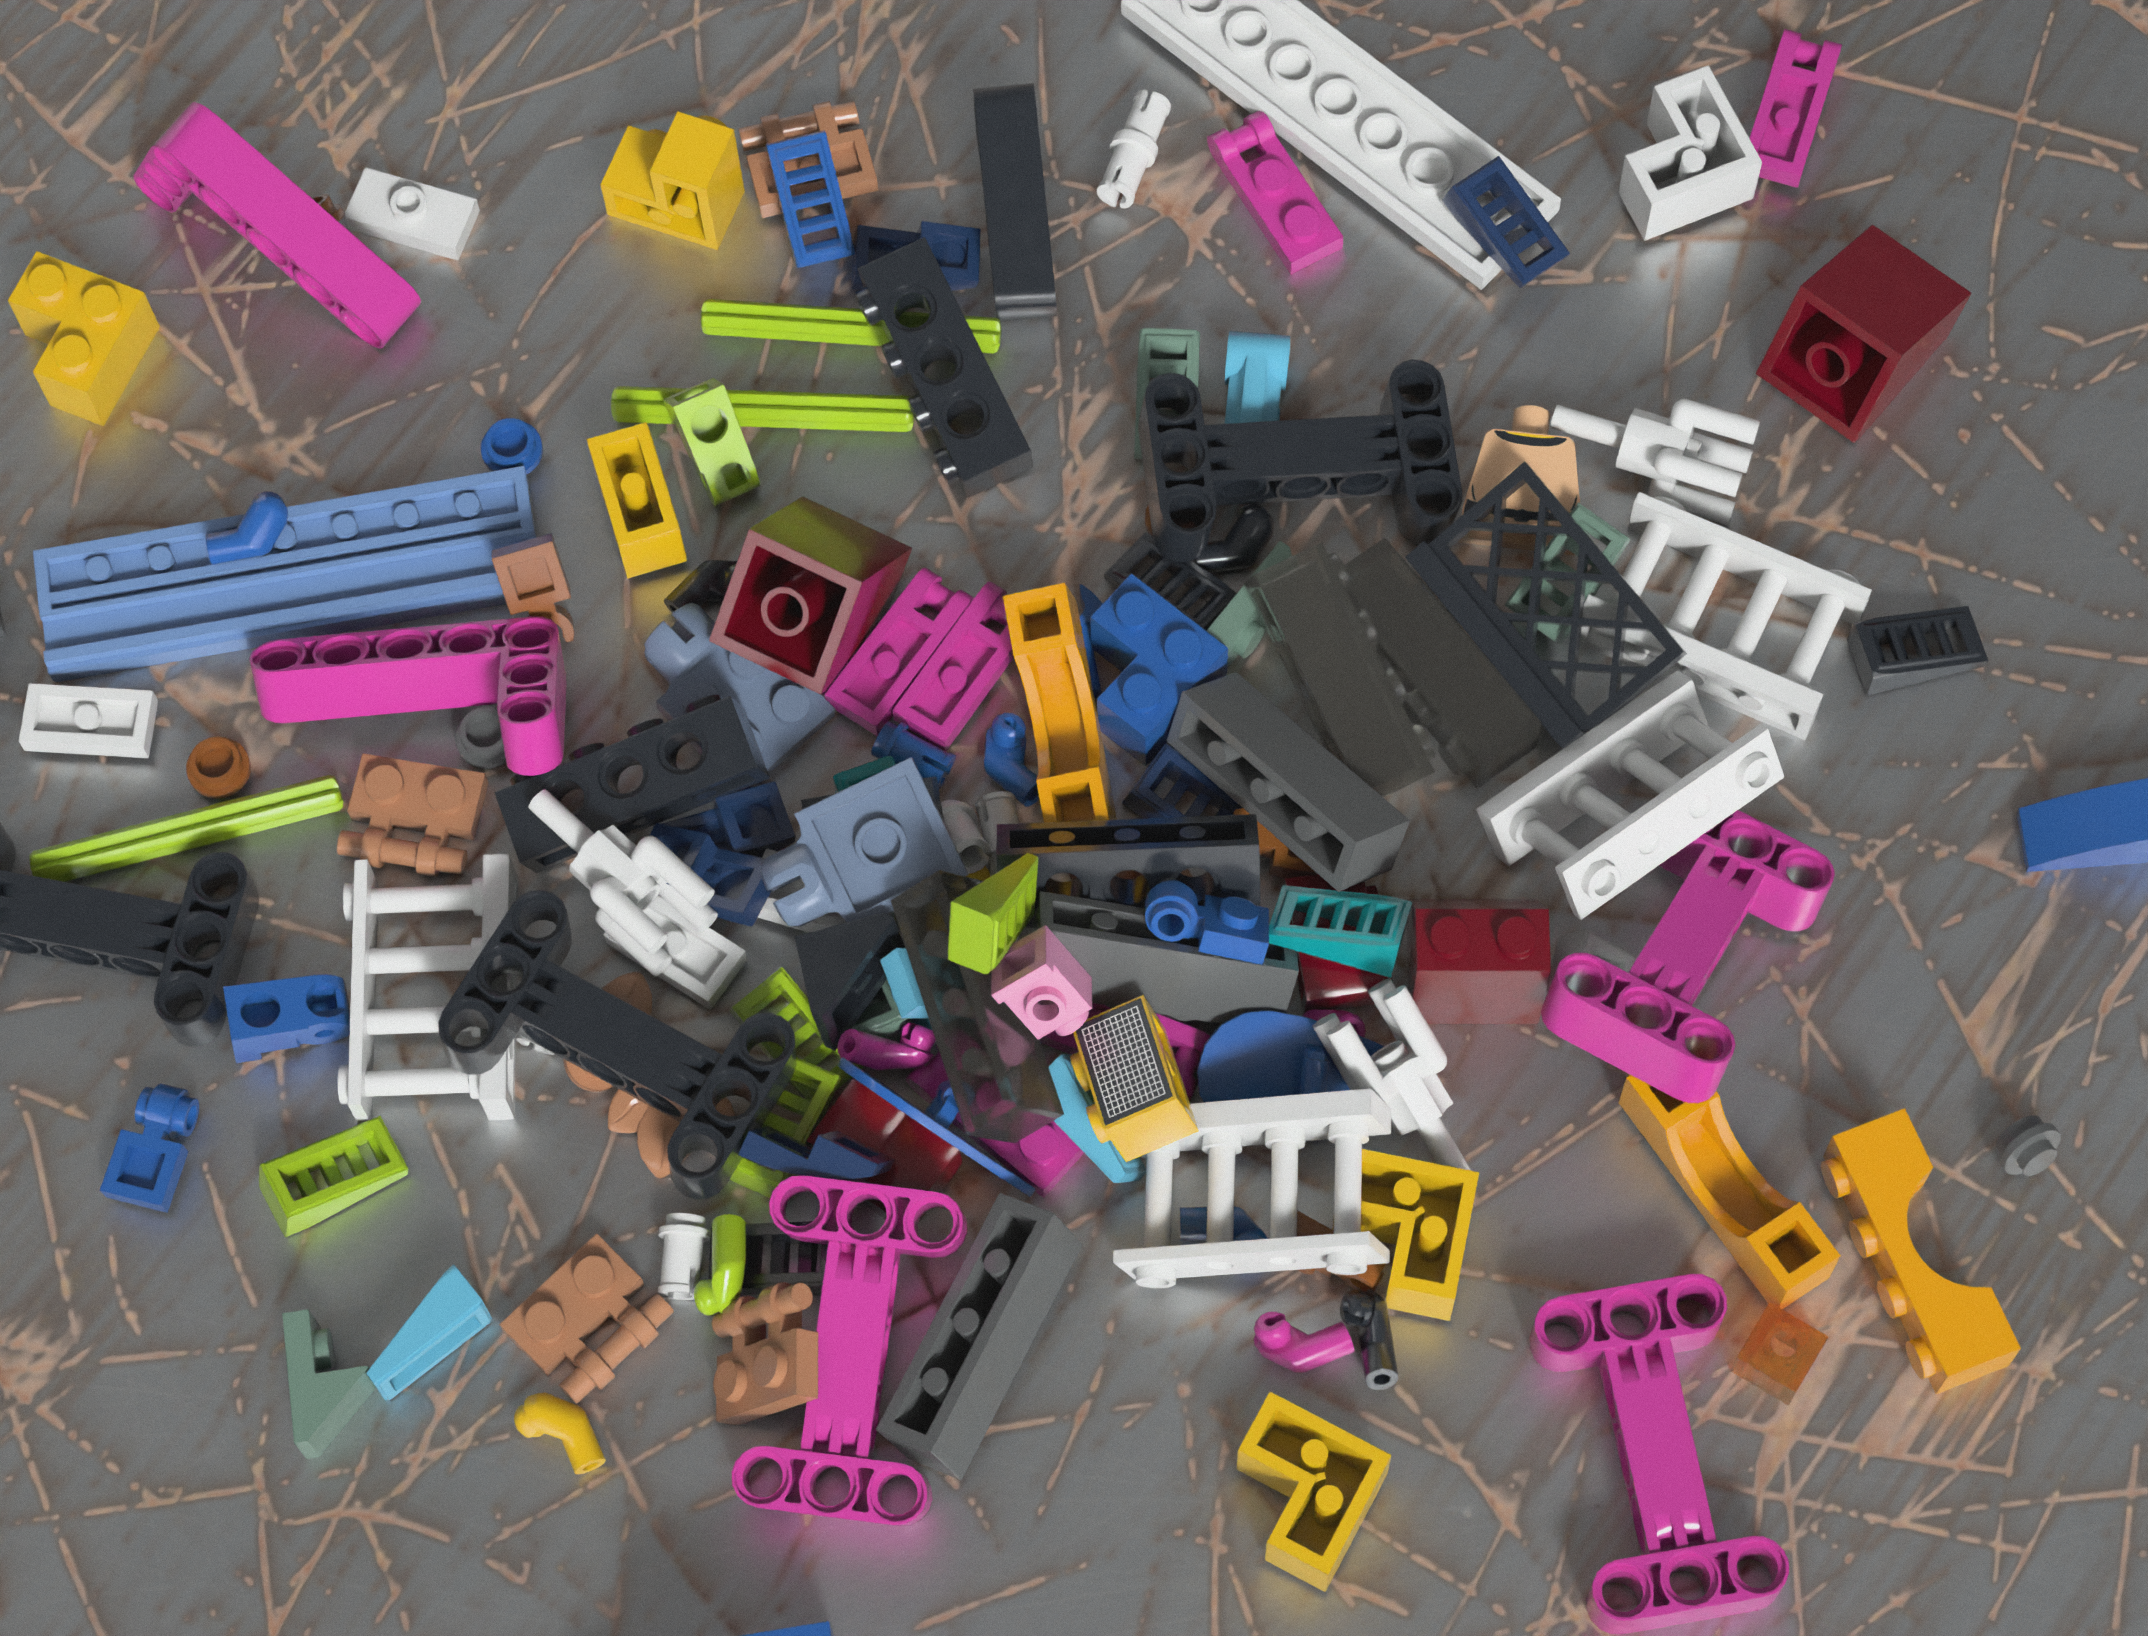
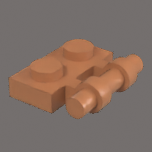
(848, 151)
(414, 798)
(574, 1306)
(760, 1372)

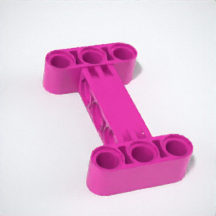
(1647, 1015)
(851, 1349)
(1657, 1453)

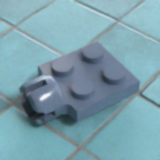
(778, 709)
(862, 849)

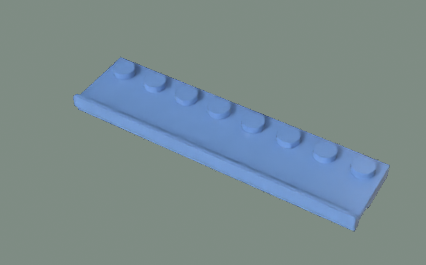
(329, 573)

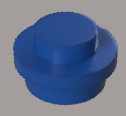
(511, 445)

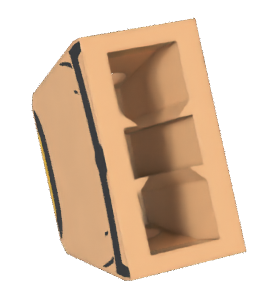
(1506, 450)

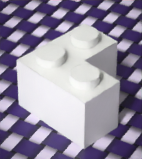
(1699, 157)

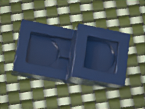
(952, 245)
(744, 821)
(732, 875)
(831, 1156)

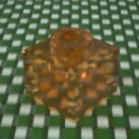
(1775, 1373)

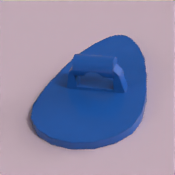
(1267, 1057)
(937, 1119)

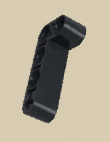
(1015, 202)

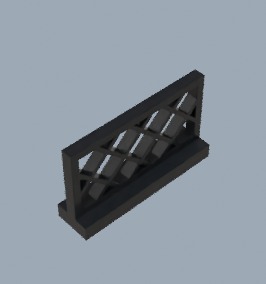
(1503, 642)

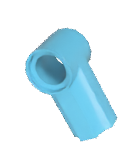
(1255, 375)

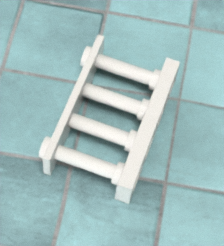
(1729, 673)
(1606, 760)
(362, 901)
(1283, 1126)

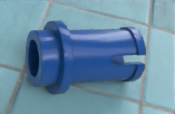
(902, 745)

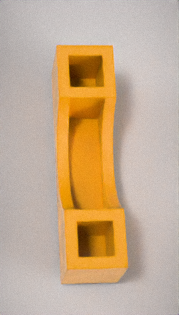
(1061, 703)
(1760, 1227)
(1951, 1326)

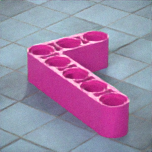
(277, 218)
(426, 669)

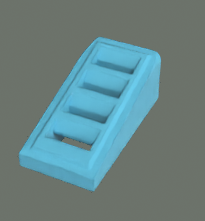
(1078, 1127)
(436, 1328)

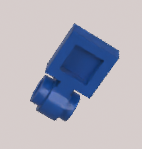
(1223, 926)
(148, 1165)

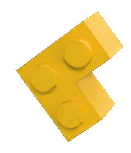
(677, 180)
(91, 330)
(1427, 1217)
(1326, 1477)

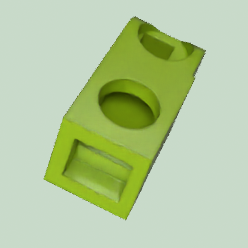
(713, 440)

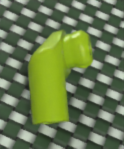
(727, 1265)

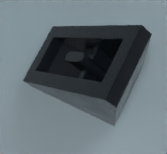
(845, 970)

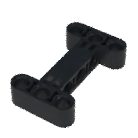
(1298, 459)
(139, 934)
(616, 1042)

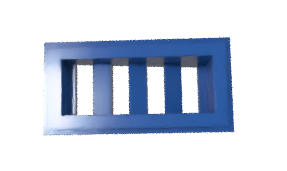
(822, 250)

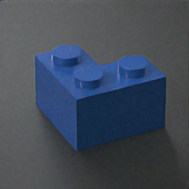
(1158, 659)

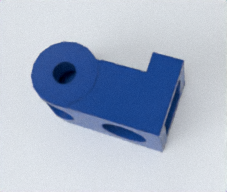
(286, 1014)

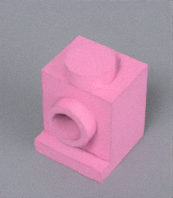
(1043, 985)

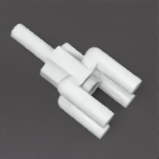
(1670, 450)
(627, 880)
(1399, 1072)

